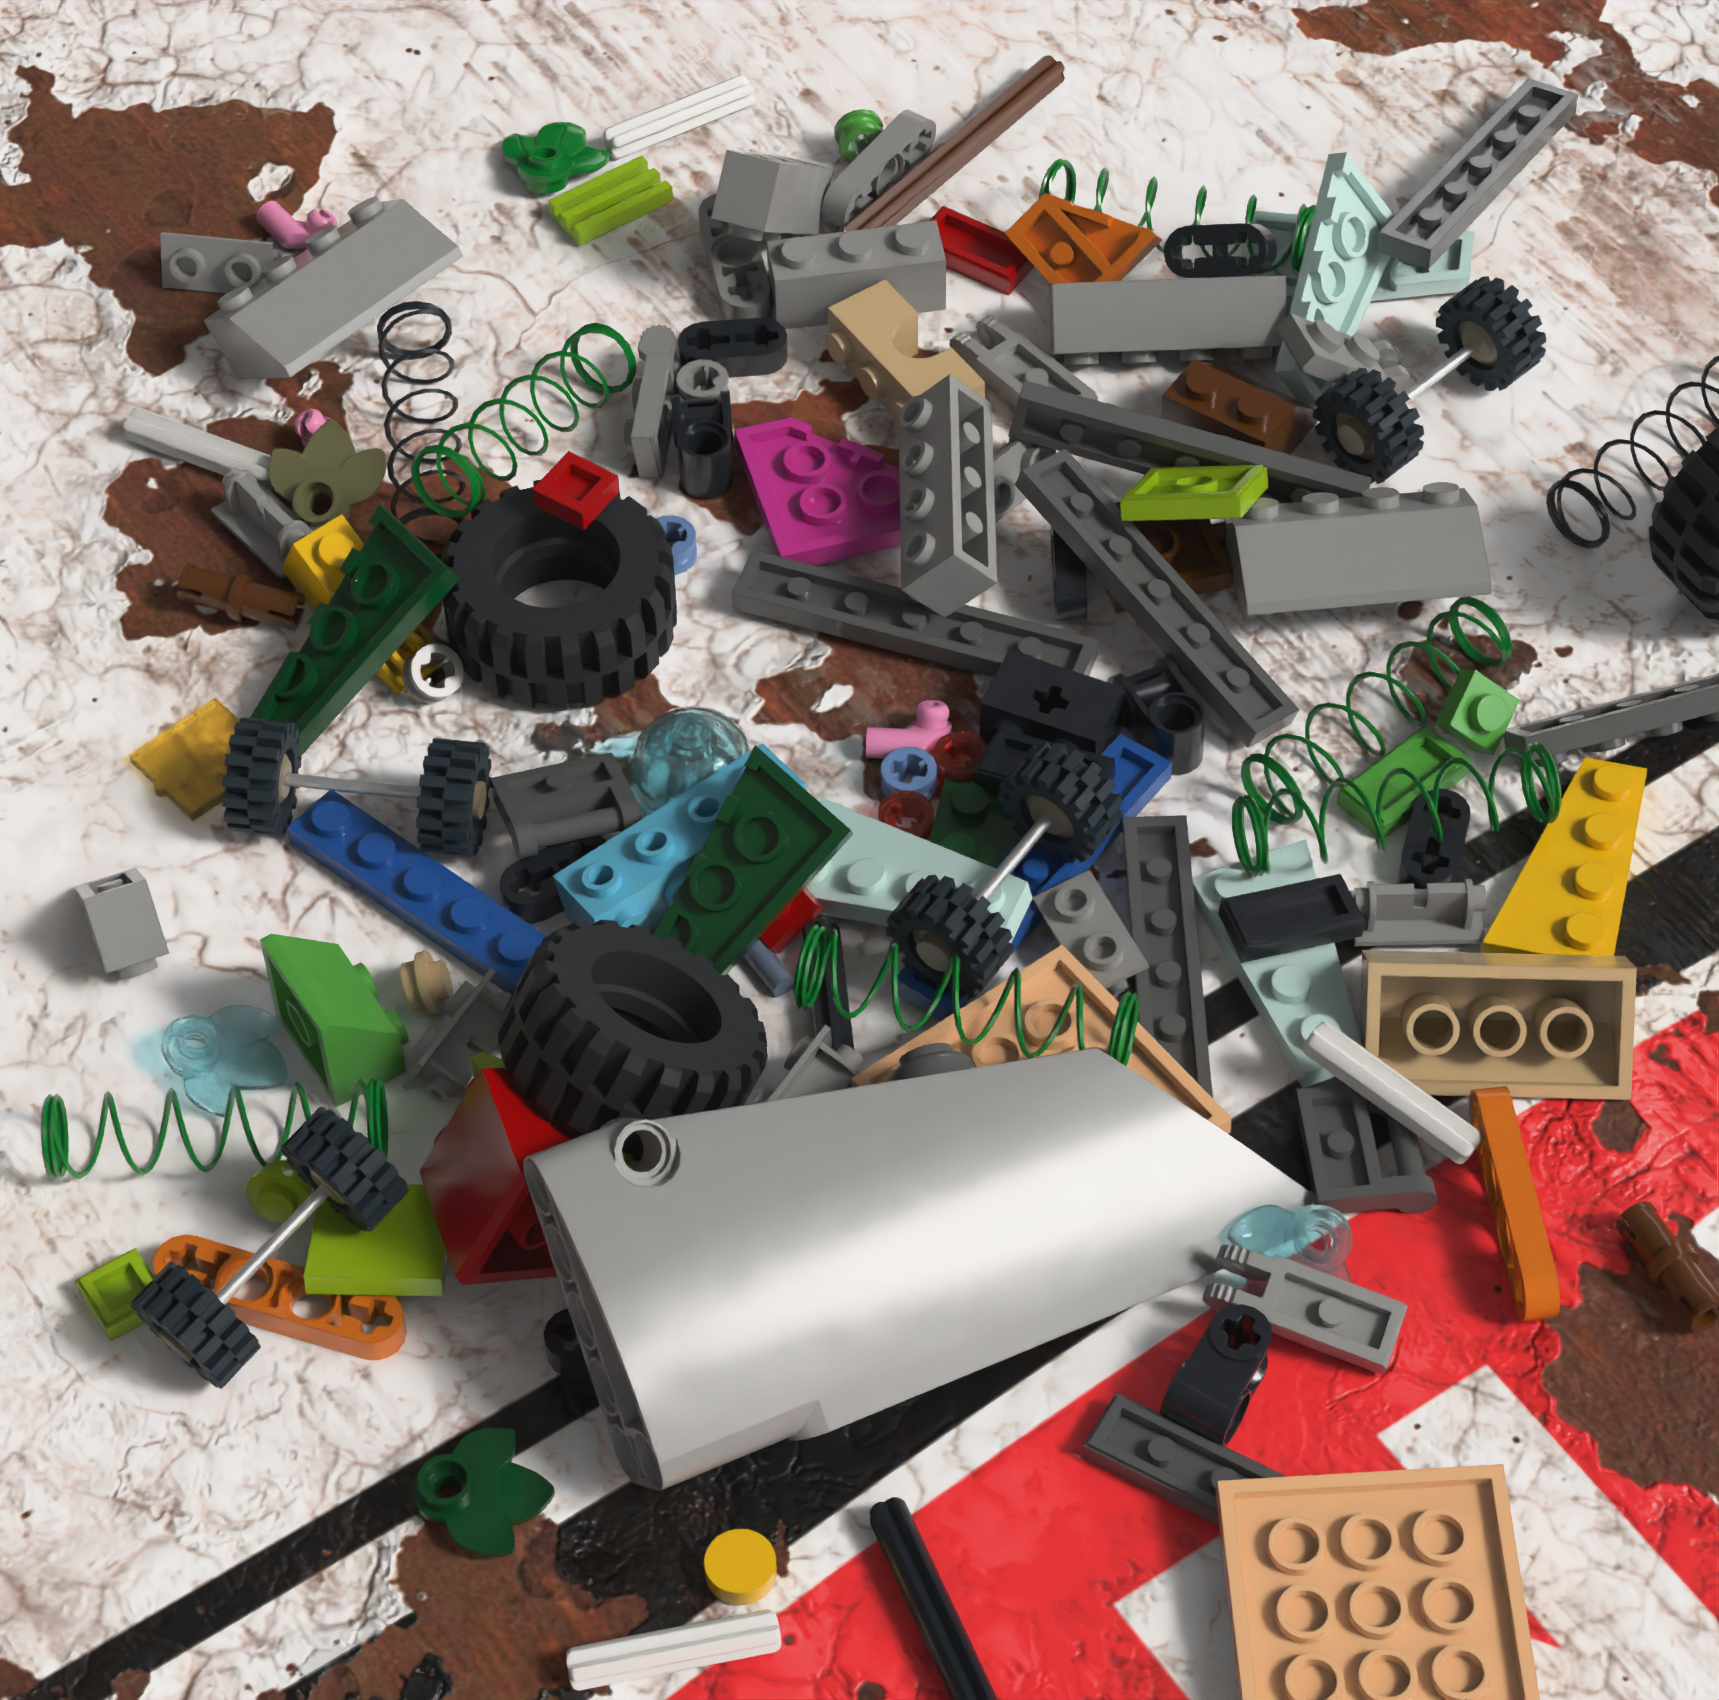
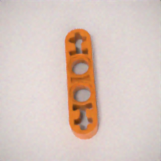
(1514, 1205)
(284, 1288)

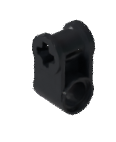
(704, 444)
(1164, 714)
(1218, 1380)

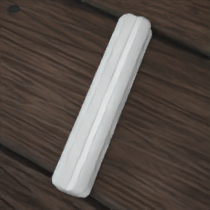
(679, 117)
(194, 445)
(1392, 1092)
(673, 1649)

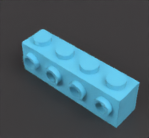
(637, 878)

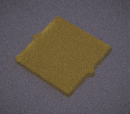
(190, 759)

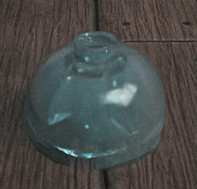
(681, 752)

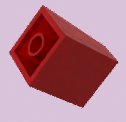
(481, 1185)

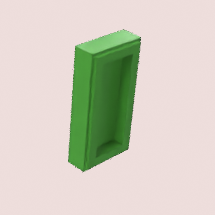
(1422, 756)

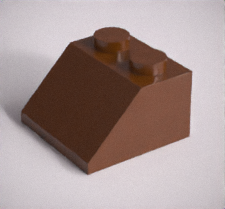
(1236, 407)

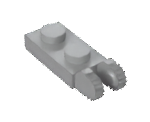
(1334, 355)
(1013, 360)
(651, 429)
(1313, 1307)

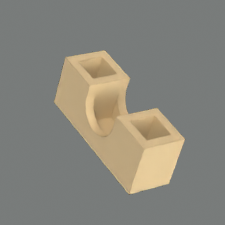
(877, 339)

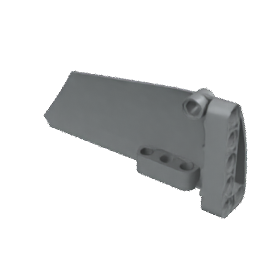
(873, 1243)

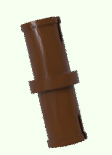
(240, 597)
(1670, 1265)

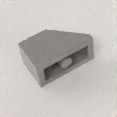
(123, 923)

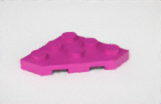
(819, 495)

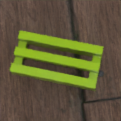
(605, 195)

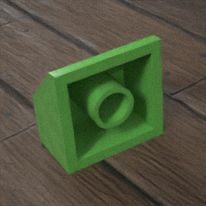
(333, 1014)

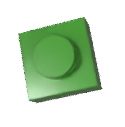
(1477, 712)

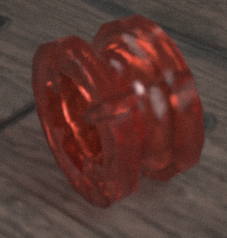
(955, 746)
(908, 805)

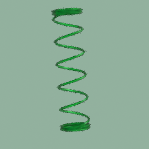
(1295, 249)
(471, 472)
(1270, 763)
(1260, 826)
(1121, 1034)
(56, 1138)

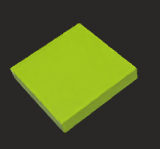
(1194, 493)
(394, 1259)

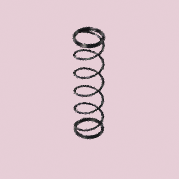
(424, 308)
(1558, 517)

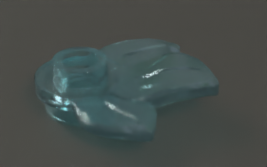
(233, 1054)
(1284, 1233)

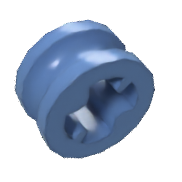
(684, 535)
(909, 761)

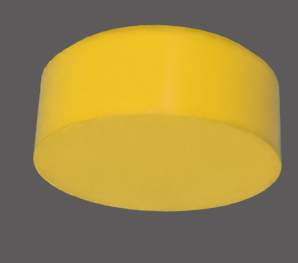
(740, 1566)

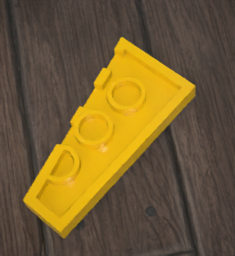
(1578, 871)

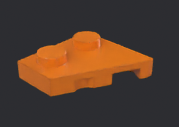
(1078, 242)

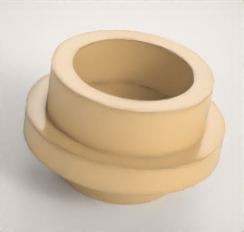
(426, 983)

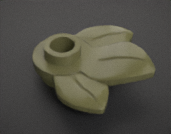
(327, 470)

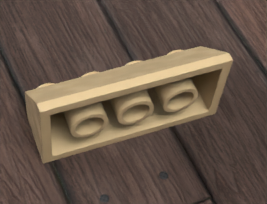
(1502, 1021)

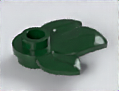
(491, 1493)

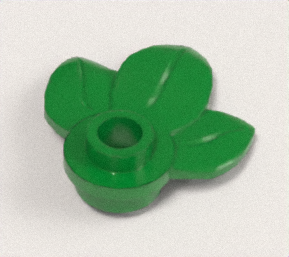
(552, 156)

